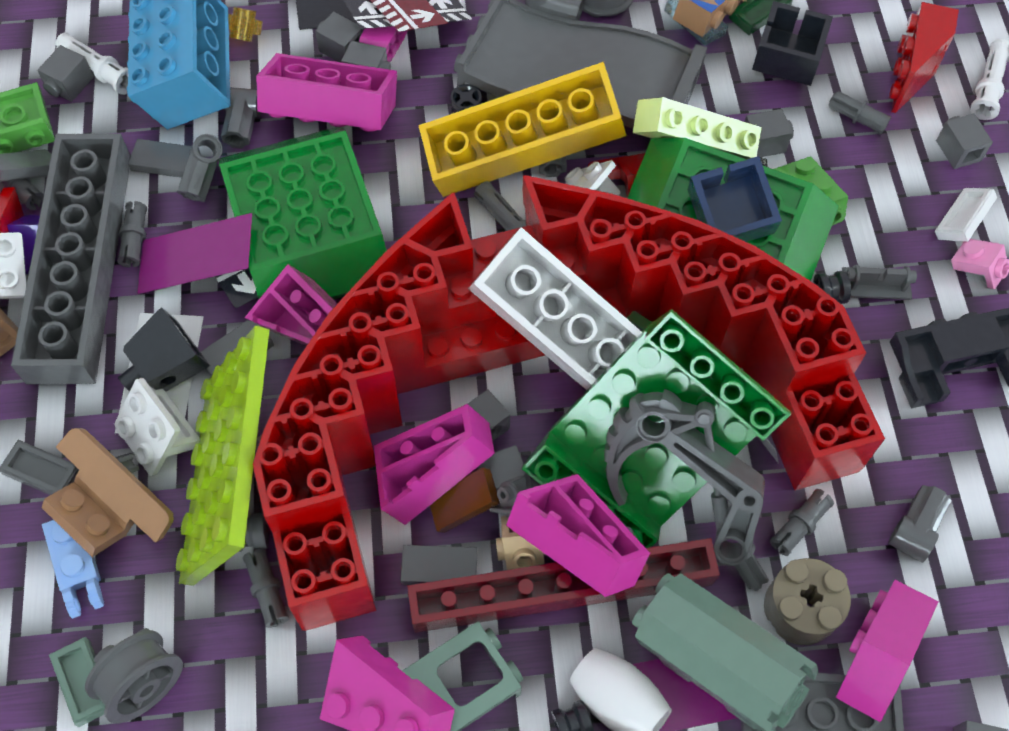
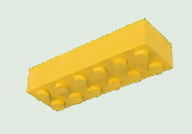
(522, 130)

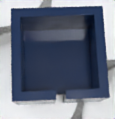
(741, 205)

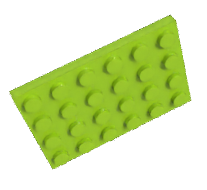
(223, 460)

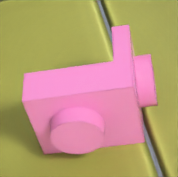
(982, 259)

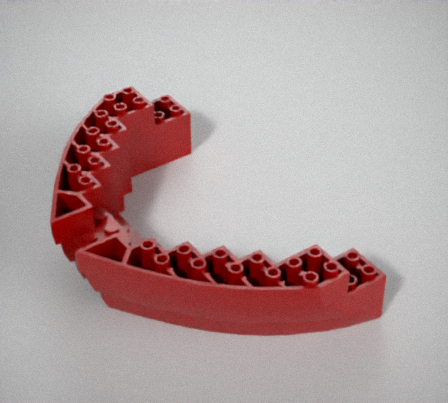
(422, 326)

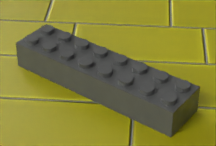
(73, 261)

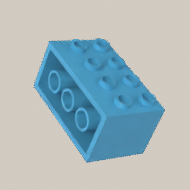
(178, 58)

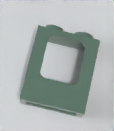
(426, 672)

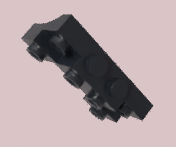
(947, 348)

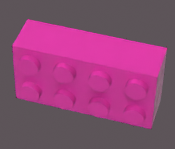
(326, 92)

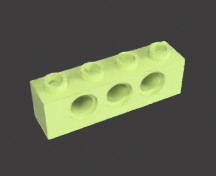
(674, 119)

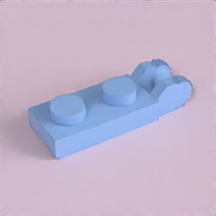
(72, 568)

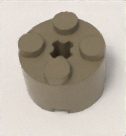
(821, 586)

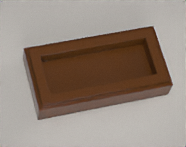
(465, 500)

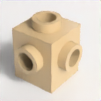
(516, 550)

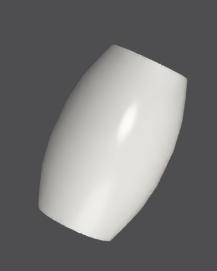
(619, 693)

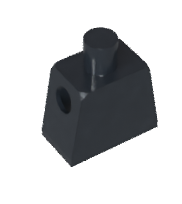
(162, 354)

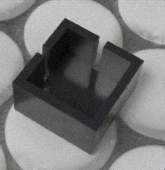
(790, 54)

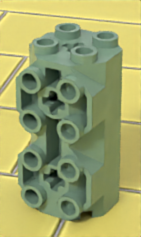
(724, 653)

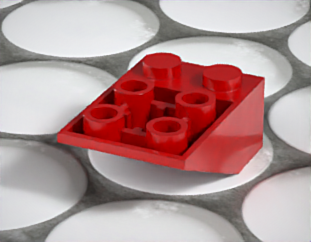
(921, 50)

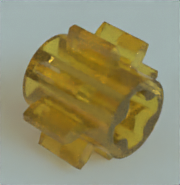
(243, 24)

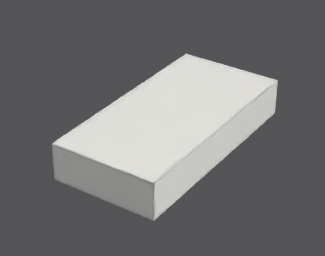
(966, 214)

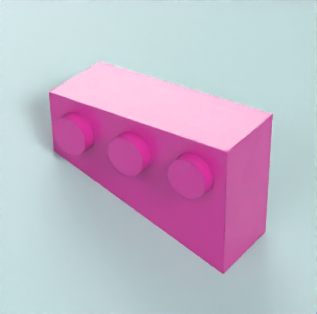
(292, 306)
(430, 460)
(579, 534)
(885, 648)
(375, 695)

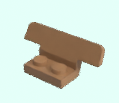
(103, 498)

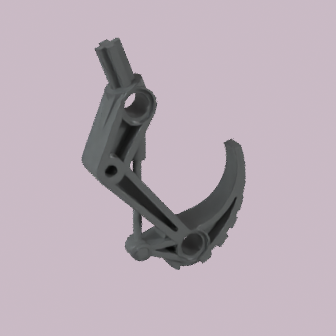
(720, 468)

